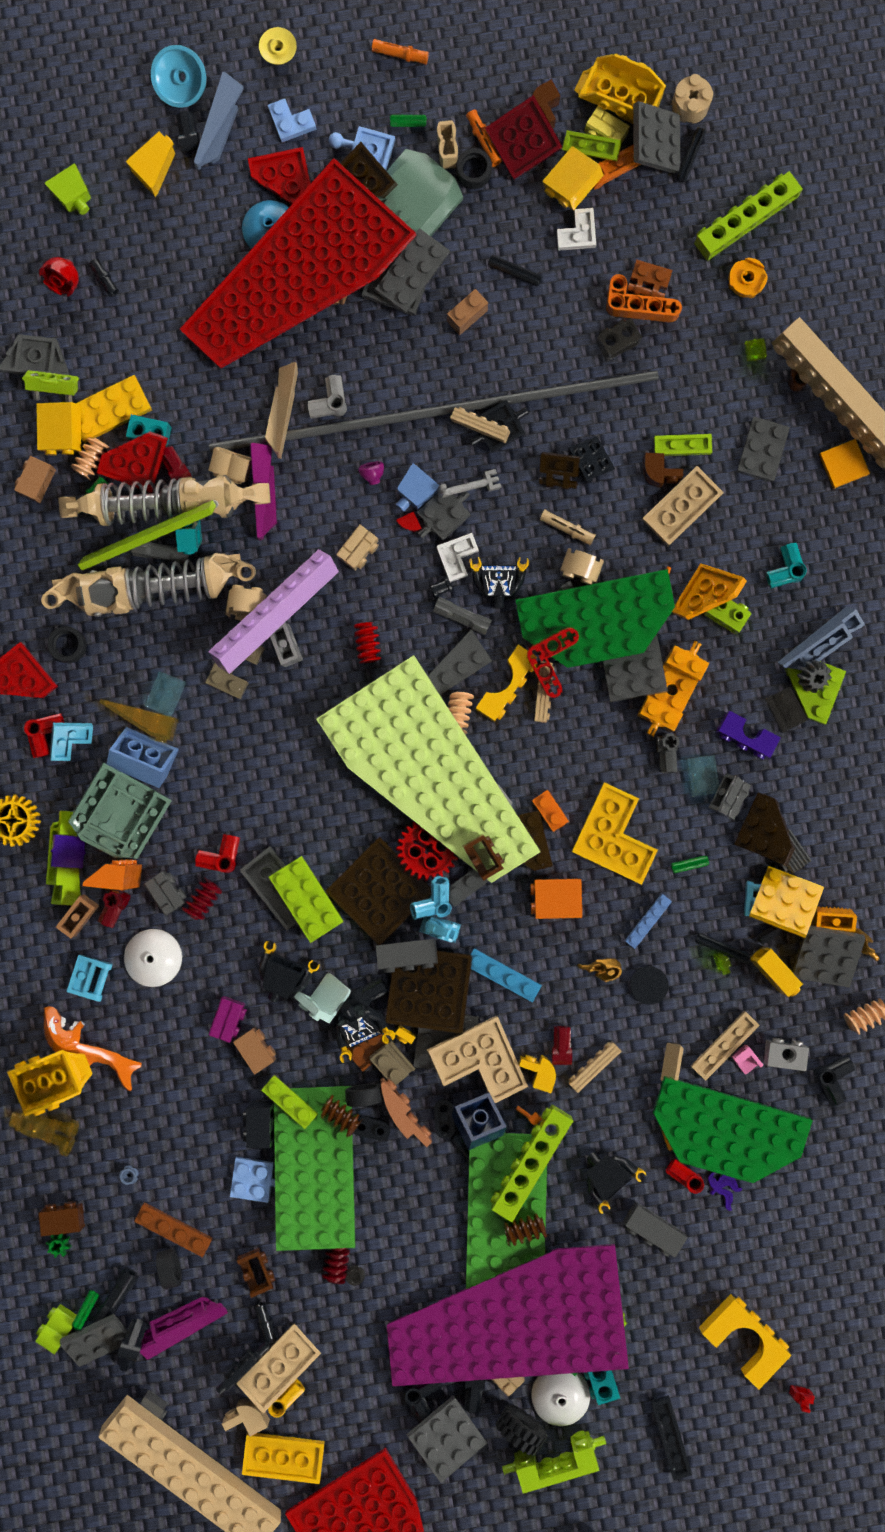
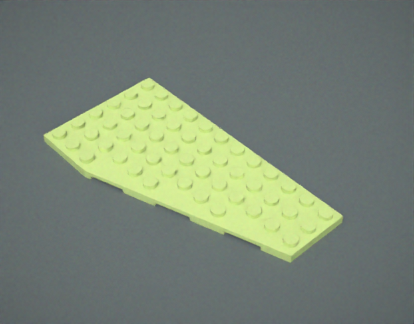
(420, 760)

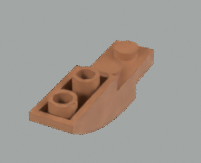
(398, 1106)

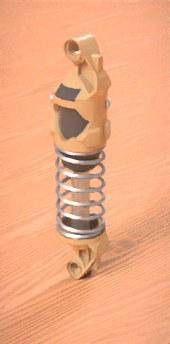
(172, 500)
(123, 590)

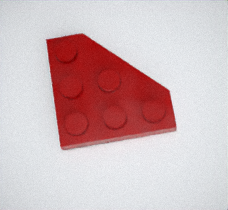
(281, 173)
(135, 460)
(23, 674)

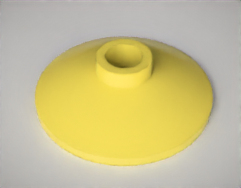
(274, 39)

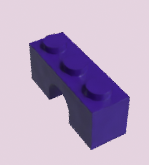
(732, 729)

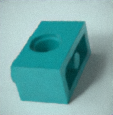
(189, 538)

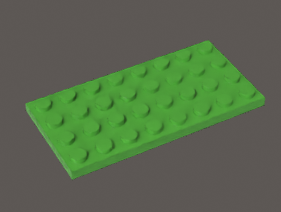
(313, 1178)
(486, 1237)

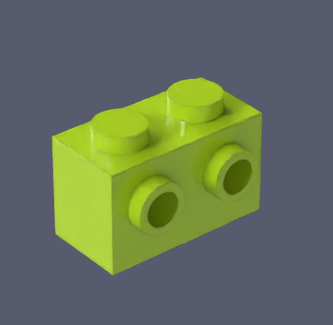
(730, 616)

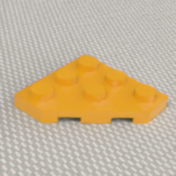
(707, 590)

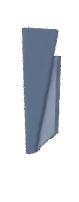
(219, 121)

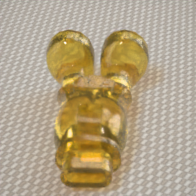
(45, 1128)

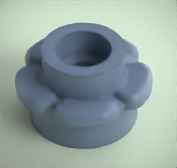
(128, 1170)

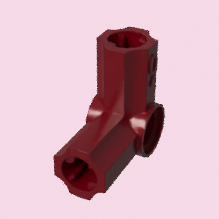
(115, 902)

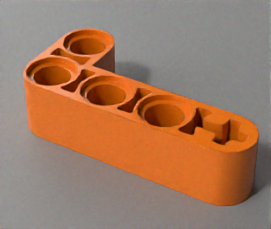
(642, 302)

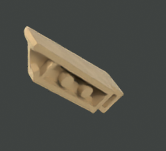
(281, 408)

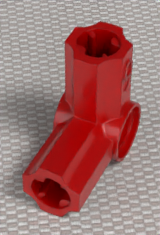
(38, 741)
(213, 861)

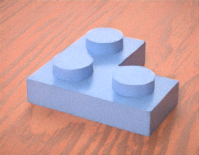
(290, 125)

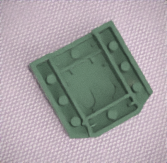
(423, 193)
(118, 813)

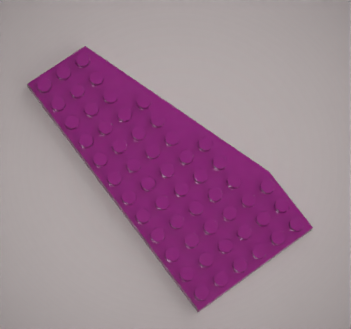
(525, 1322)

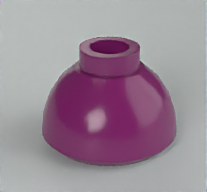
(372, 472)

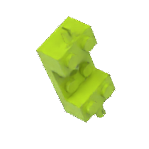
(557, 1469)

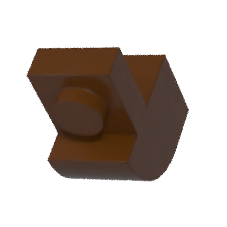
(547, 98)
(656, 473)

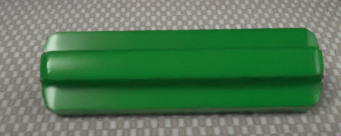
(408, 120)
(689, 864)
(85, 1310)

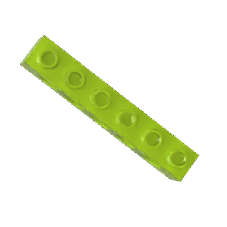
(784, 184)
(510, 1207)

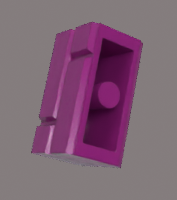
(227, 1019)

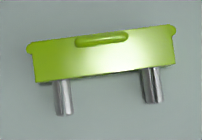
(50, 383)

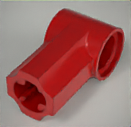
(684, 1175)

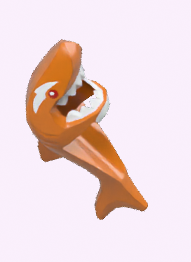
(69, 1040)

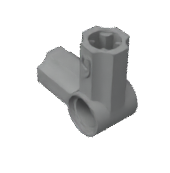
(335, 394)

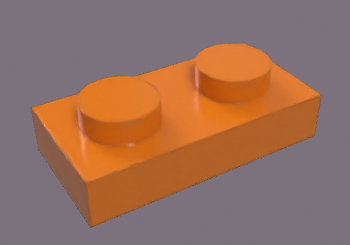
(550, 810)

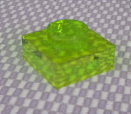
(755, 349)
(723, 963)

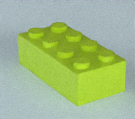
(306, 899)

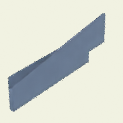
(824, 640)

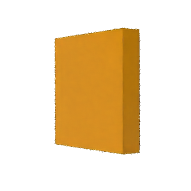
(844, 464)

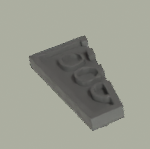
(460, 663)

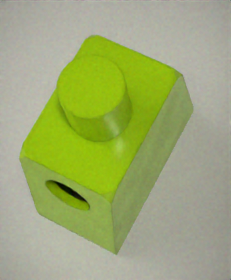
(70, 190)

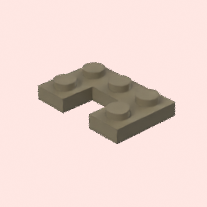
(229, 683)

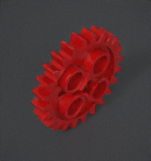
(418, 864)

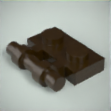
(560, 465)

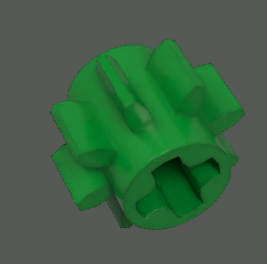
(56, 1250)

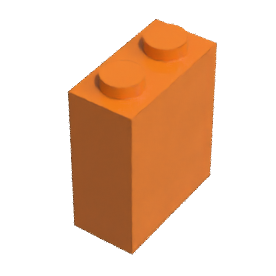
(556, 898)

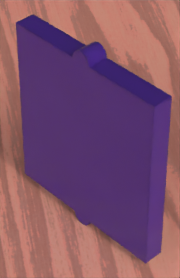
(67, 851)

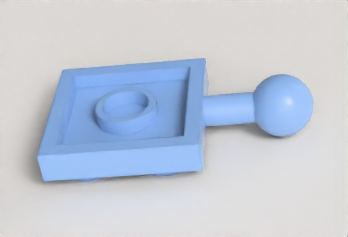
(376, 142)
(252, 1179)

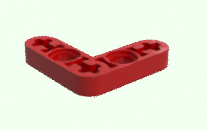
(545, 653)

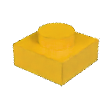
(404, 1035)

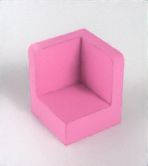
(746, 1059)

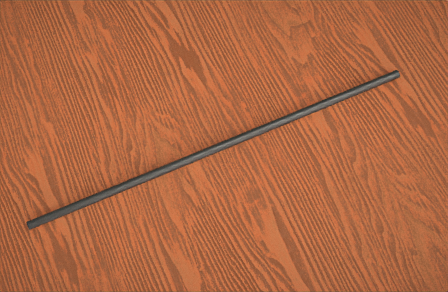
(444, 409)

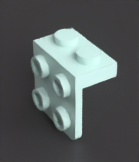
(325, 999)

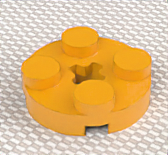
(738, 283)

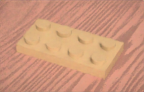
(682, 506)
(278, 1368)

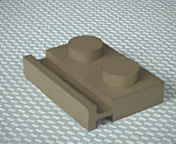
(392, 1062)

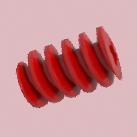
(367, 642)

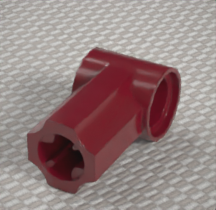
(174, 464)
(561, 1051)

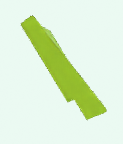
(64, 879)

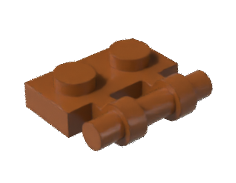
(650, 275)

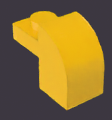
(544, 1072)

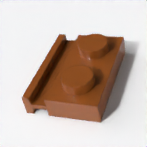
(362, 1051)

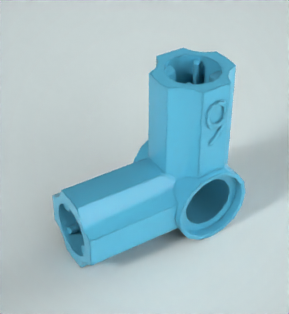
(437, 904)

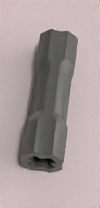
(160, 552)
(450, 610)

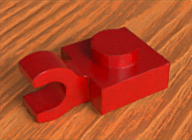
(802, 1396)

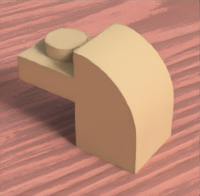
(247, 1413)

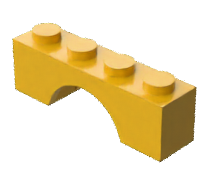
(493, 704)

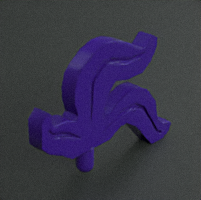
(718, 1185)

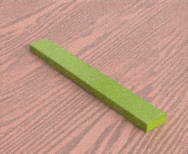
(147, 535)

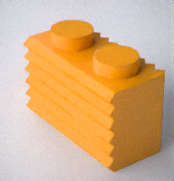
(835, 919)

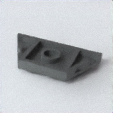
(34, 354)

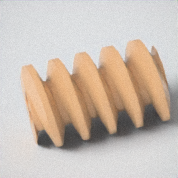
(89, 457)
(457, 706)
(865, 1016)

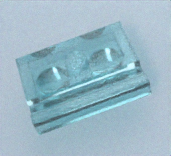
(165, 694)
(702, 775)

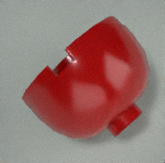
(60, 275)

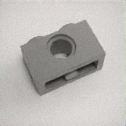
(286, 646)
(797, 1059)

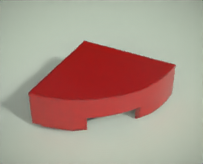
(409, 522)

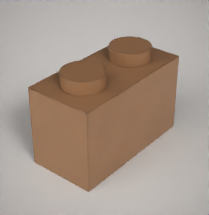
(467, 312)
(34, 479)
(77, 916)
(255, 1050)

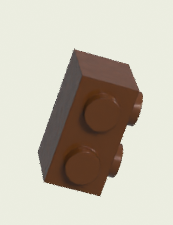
(61, 1219)

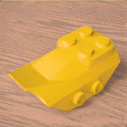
(619, 83)
(49, 1080)

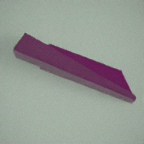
(264, 473)

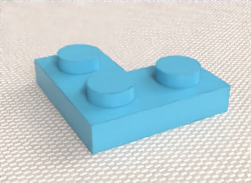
(67, 734)

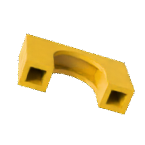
(771, 1351)

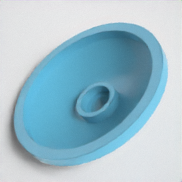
(166, 76)

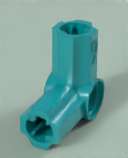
(784, 575)

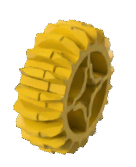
(13, 813)

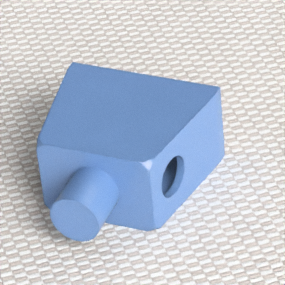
(416, 489)

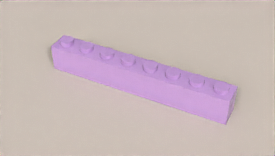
(273, 611)

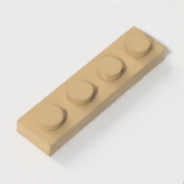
(725, 1045)

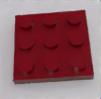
(523, 137)

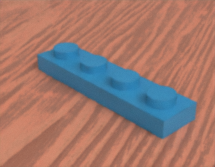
(504, 975)

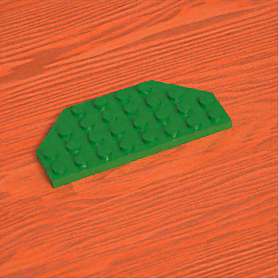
(610, 617)
(728, 1131)

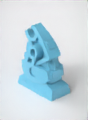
(440, 928)

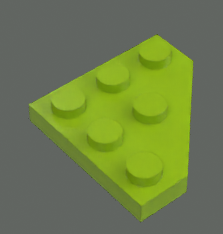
(817, 705)

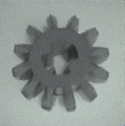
(814, 676)

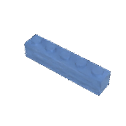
(648, 921)

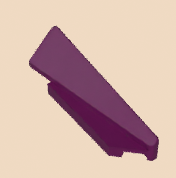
(179, 1324)

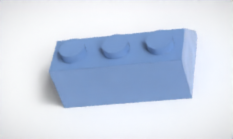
(142, 757)

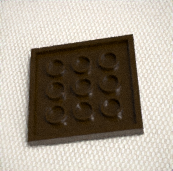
(378, 891)
(431, 996)

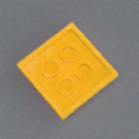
(786, 901)

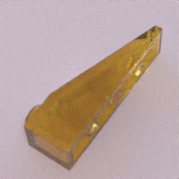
(152, 723)

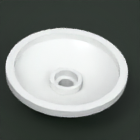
(162, 948)
(551, 1388)

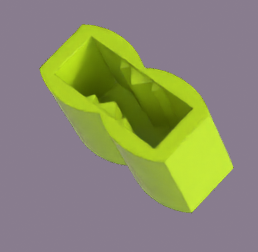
(56, 1328)

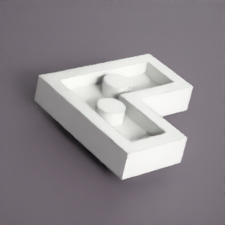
(582, 235)
(451, 555)

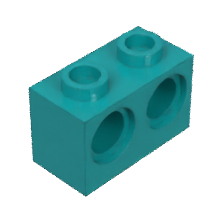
(147, 424)
(601, 1379)

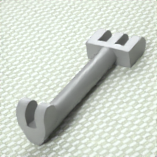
(444, 492)

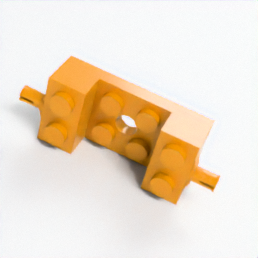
(683, 671)

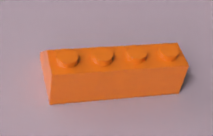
(118, 875)

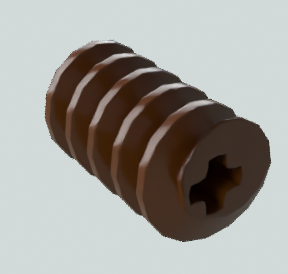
(340, 1116)
(525, 1229)

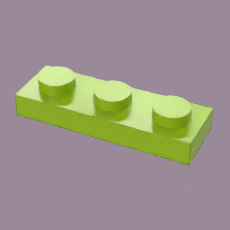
(593, 145)
(683, 444)
(289, 1102)

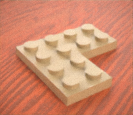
(484, 1050)

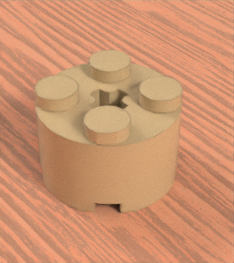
(692, 99)
(581, 566)
(243, 601)

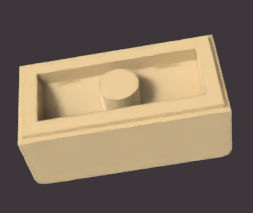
(672, 1061)

